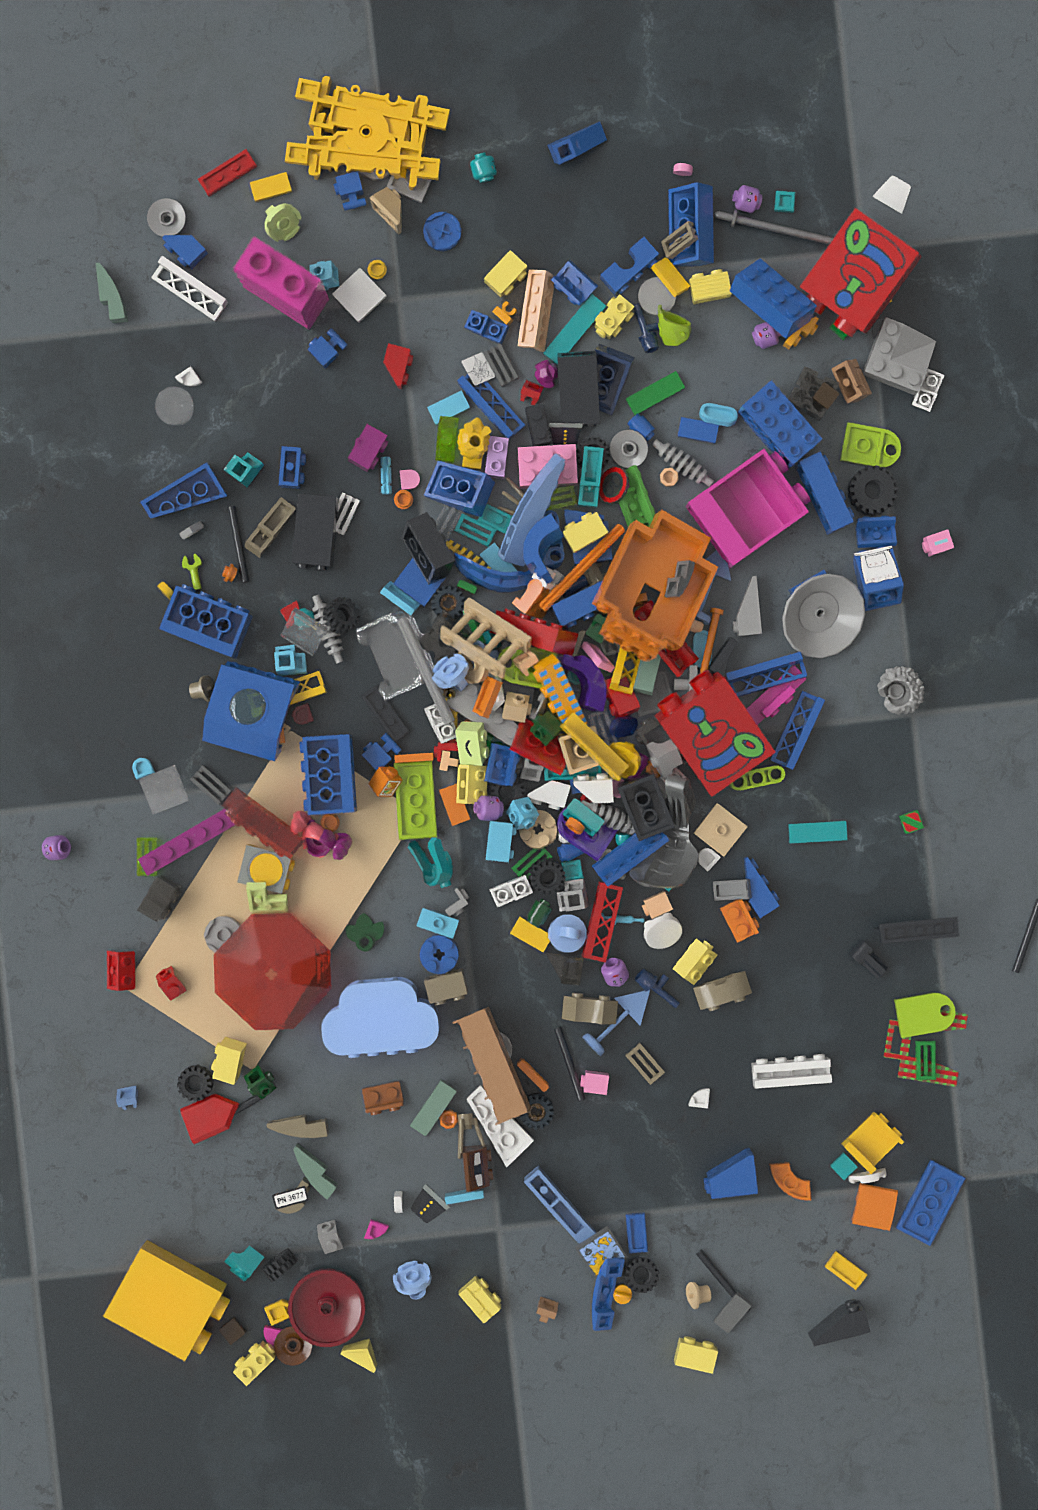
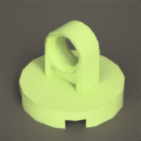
(282, 222)

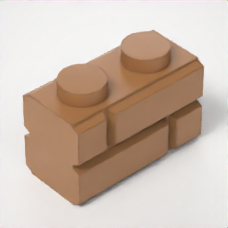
(851, 381)

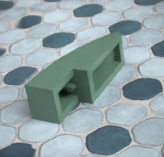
(110, 295)
(647, 676)
(433, 1107)
(314, 1171)

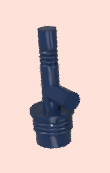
(648, 340)
(647, 982)

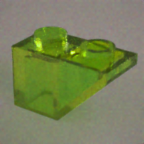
(447, 439)

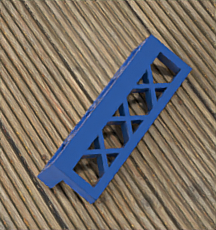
(487, 410)
(767, 667)
(804, 732)
(627, 856)

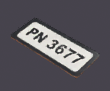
(290, 1197)

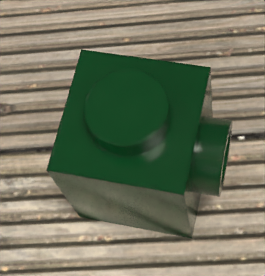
(546, 727)

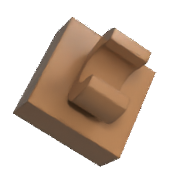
(547, 1309)

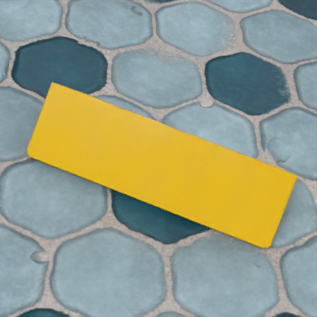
(594, 746)

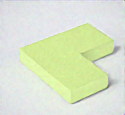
(261, 901)

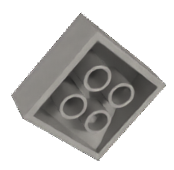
(899, 356)

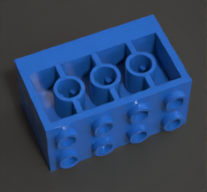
(779, 424)
(195, 627)
(342, 774)

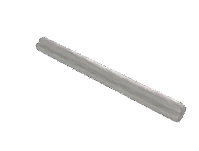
(425, 670)

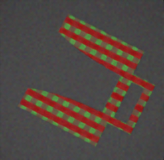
(907, 1066)

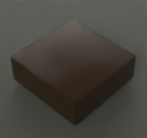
(825, 396)
(232, 1330)

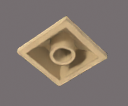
(389, 207)
(574, 755)

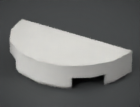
(866, 1177)

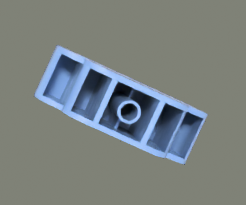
(380, 1018)

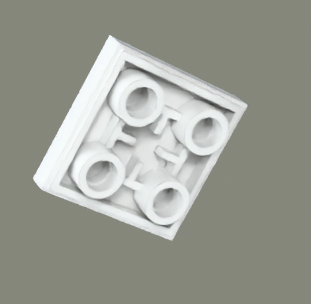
(359, 295)

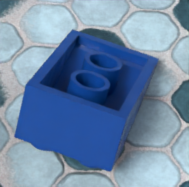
(460, 488)

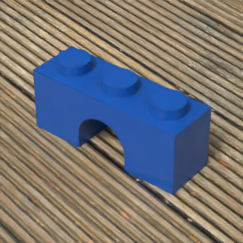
(618, 279)

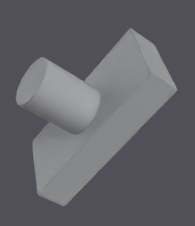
(683, 684)

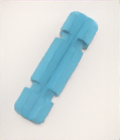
(386, 478)

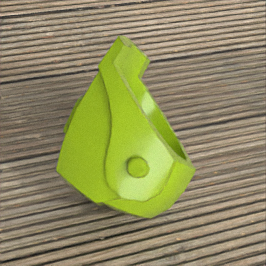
(673, 328)

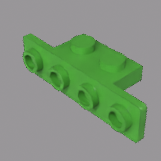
(636, 501)

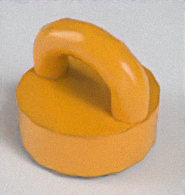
(622, 1294)

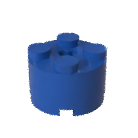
(433, 963)

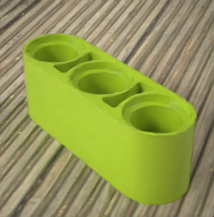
(766, 778)

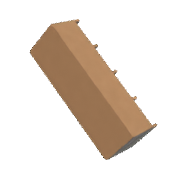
(493, 1065)

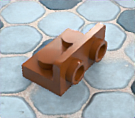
(383, 1097)

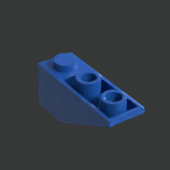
(577, 143)
(762, 899)

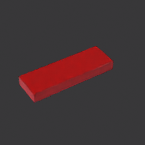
(227, 172)

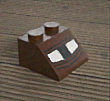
(476, 1167)

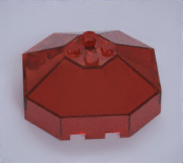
(275, 943)

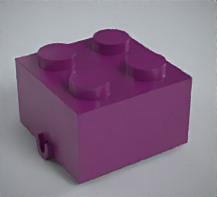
(367, 448)

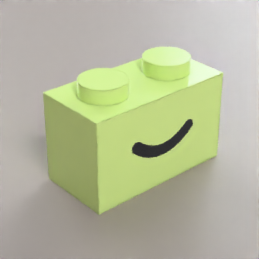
(472, 743)

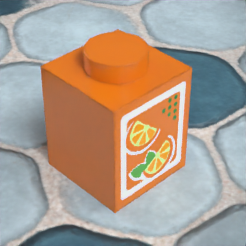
(385, 781)

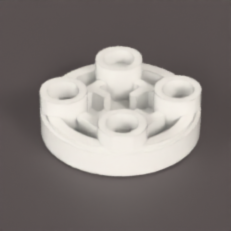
(662, 931)

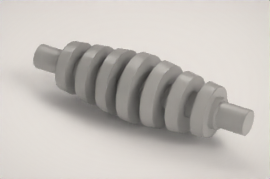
(670, 454)
(330, 635)
(611, 817)

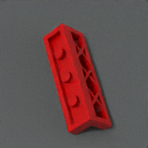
(683, 656)
(594, 922)

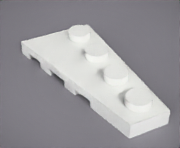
(506, 1137)

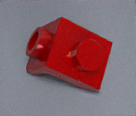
(450, 745)
(170, 983)

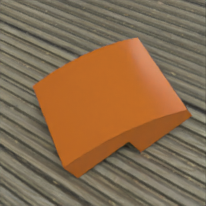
(875, 1207)

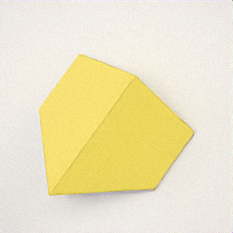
(361, 1353)

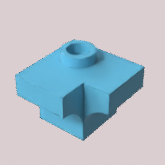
(288, 661)

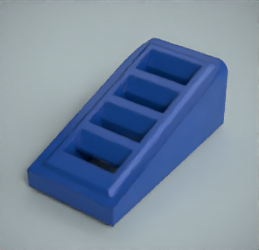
(572, 515)

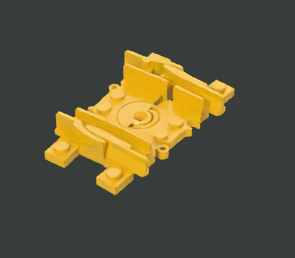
(369, 152)

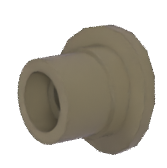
(202, 689)

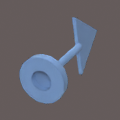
(723, 572)
(634, 1005)

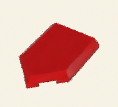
(208, 1117)

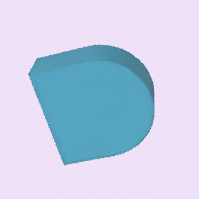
(142, 767)

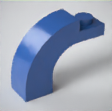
(536, 543)

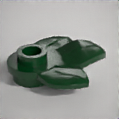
(365, 929)

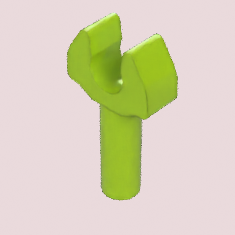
(193, 570)

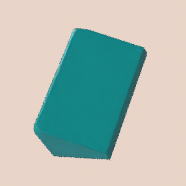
(585, 816)

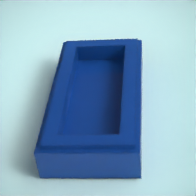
(698, 430)
(636, 1232)

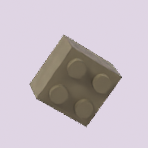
(446, 986)

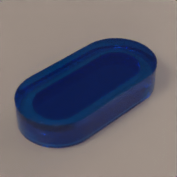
(623, 726)

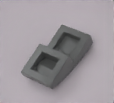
(678, 584)

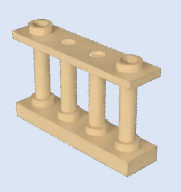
(491, 621)

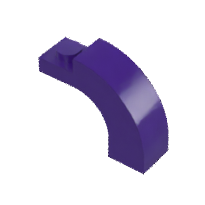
(591, 679)

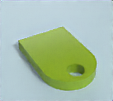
(868, 446)
(515, 676)
(922, 1014)

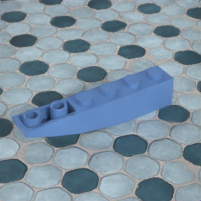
(531, 510)
(558, 1205)

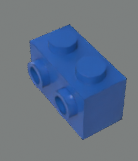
(291, 467)

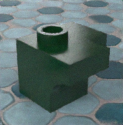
(595, 628)

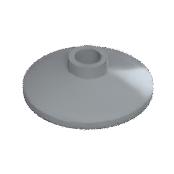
(159, 211)
(620, 452)

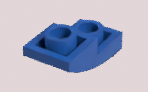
(486, 327)

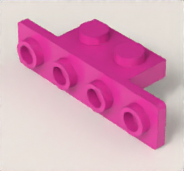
(773, 697)

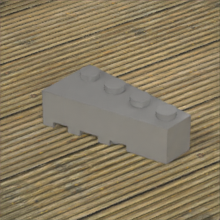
(464, 703)

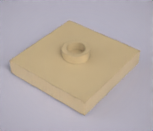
(720, 829)

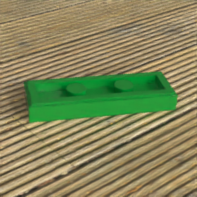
(655, 393)

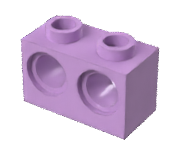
(497, 457)

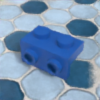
(574, 283)
(876, 532)
(501, 765)

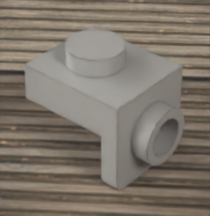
(457, 907)
(329, 1237)

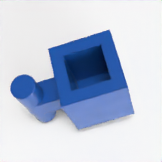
(349, 187)
(324, 351)
(378, 755)

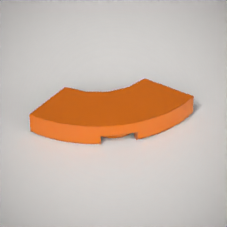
(790, 1183)

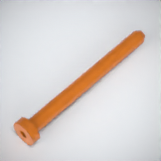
(716, 613)

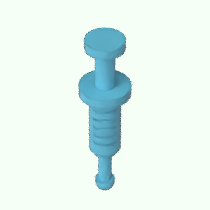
(623, 919)

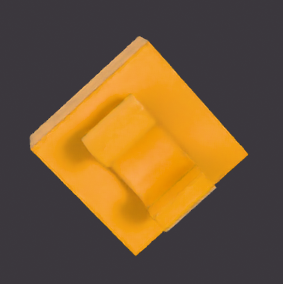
(503, 314)

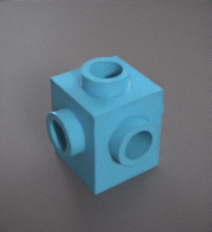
(326, 272)
(522, 813)

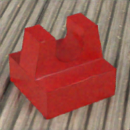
(532, 390)

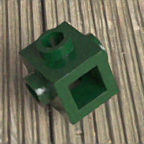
(260, 1082)

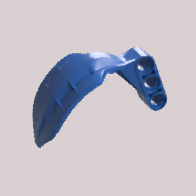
(507, 581)

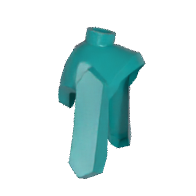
(441, 870)

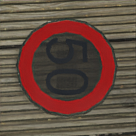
(613, 485)

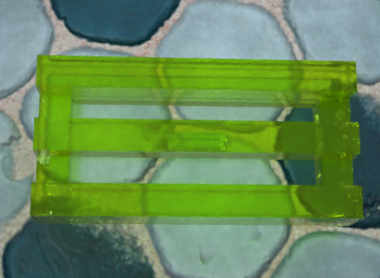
(565, 504)
(146, 850)

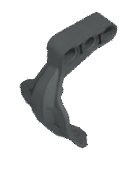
(676, 859)

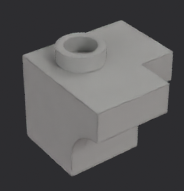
(664, 757)
(529, 769)
(574, 896)

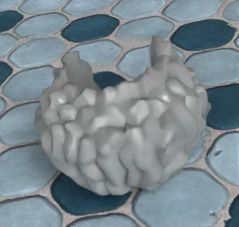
(901, 690)

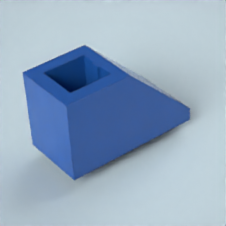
(186, 247)

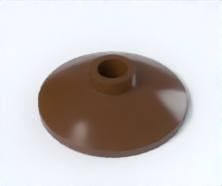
(290, 1355)

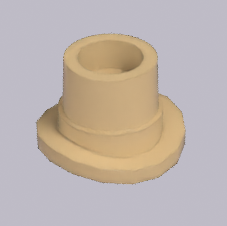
(697, 1294)

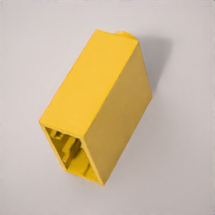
(167, 1301)

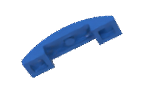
(603, 1293)

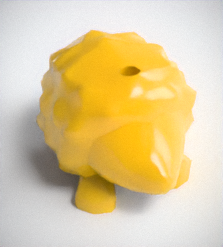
(473, 439)

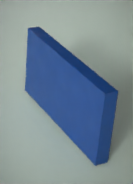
(930, 1202)

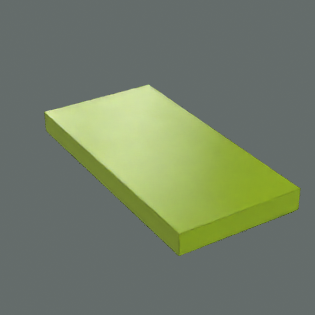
(416, 801)

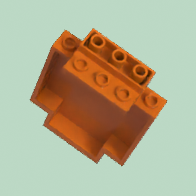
(650, 558)

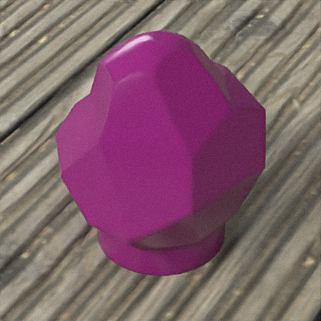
(546, 373)

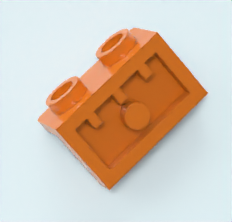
(739, 920)

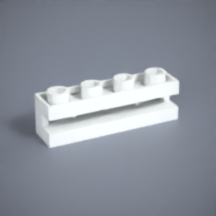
(791, 1072)

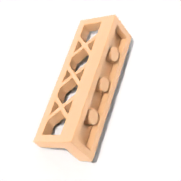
(536, 310)

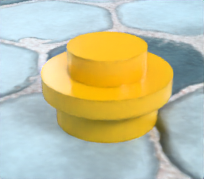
(377, 269)

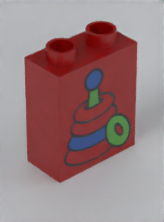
(859, 273)
(713, 731)

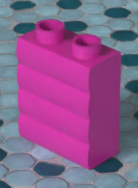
(281, 283)
(749, 506)

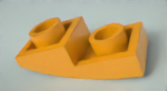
(807, 329)

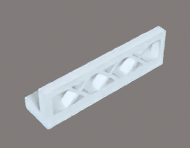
(194, 283)

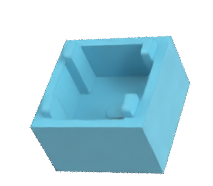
(500, 841)

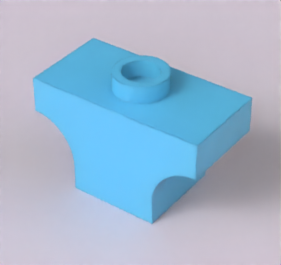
(437, 922)

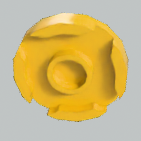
(629, 755)

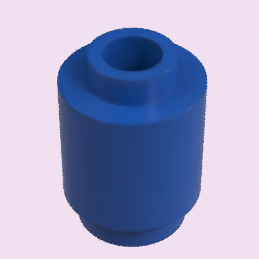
(642, 425)

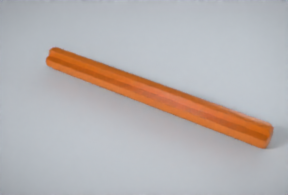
(582, 567)

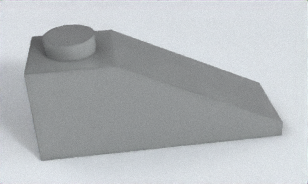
(748, 616)

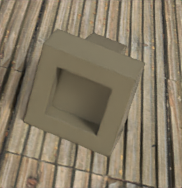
(593, 574)

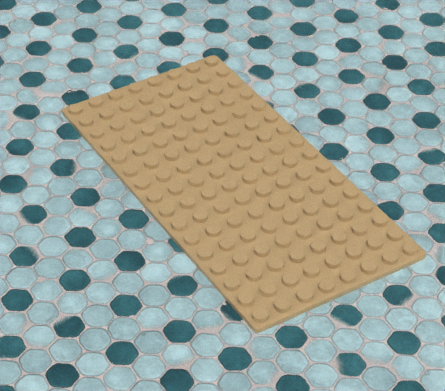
(320, 894)

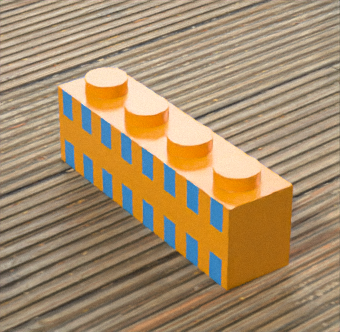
(557, 688)

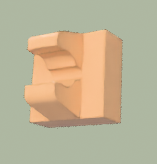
(525, 661)
(447, 761)

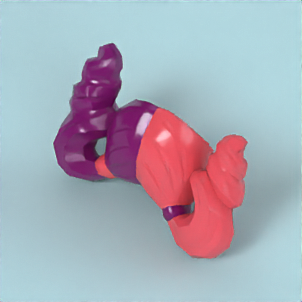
(320, 840)

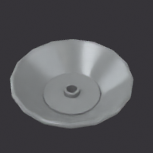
(837, 623)

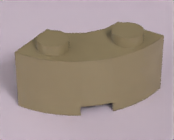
(722, 990)
(589, 1009)

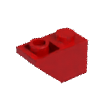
(396, 362)

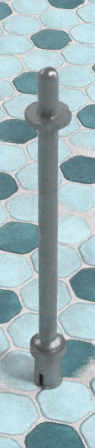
(734, 218)

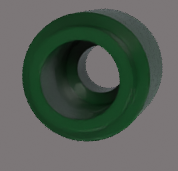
(539, 913)

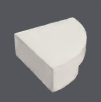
(188, 377)
(700, 1098)

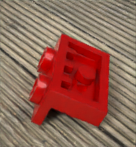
(120, 970)

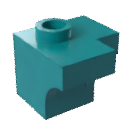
(244, 468)
(244, 1263)

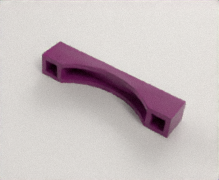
(185, 842)

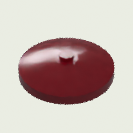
(326, 1307)

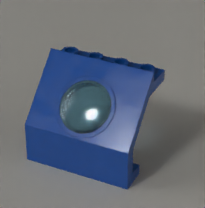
(248, 710)

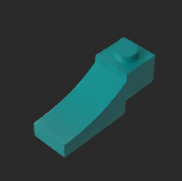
(590, 477)

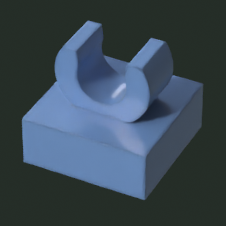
(127, 1096)

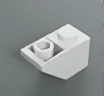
(596, 788)
(552, 793)

